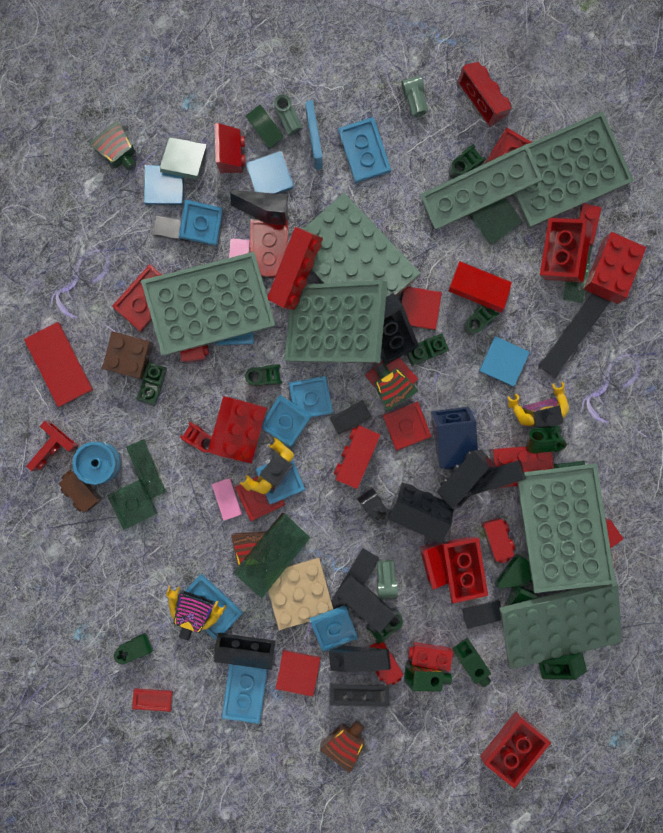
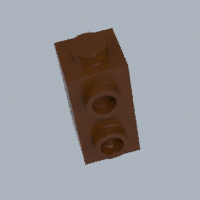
(82, 494)

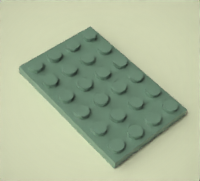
(575, 168)
(357, 249)
(208, 303)
(337, 323)
(565, 529)
(561, 624)

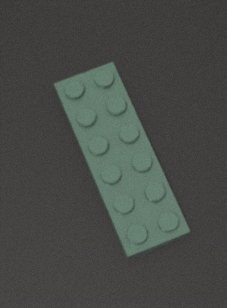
(481, 187)

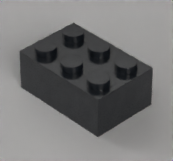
(397, 332)
(421, 512)

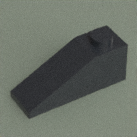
(264, 206)
(359, 659)

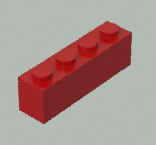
(294, 268)

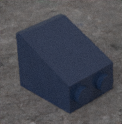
(454, 435)

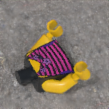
(542, 413)
(274, 471)
(192, 611)

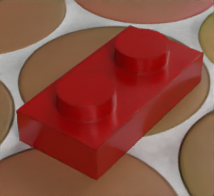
(591, 213)

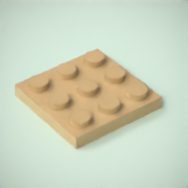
(300, 594)

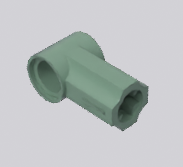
(414, 92)
(287, 116)
(387, 585)

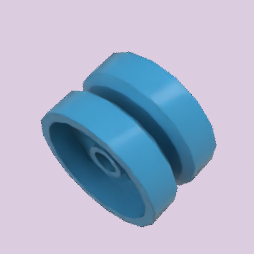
(85, 465)

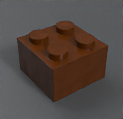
(127, 355)

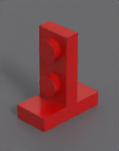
(51, 447)

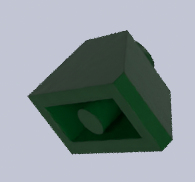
(515, 573)
(520, 594)
(564, 668)

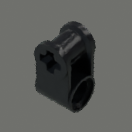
(372, 504)

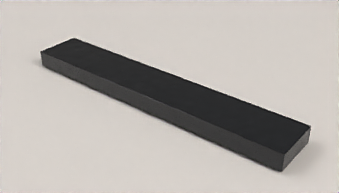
(573, 334)

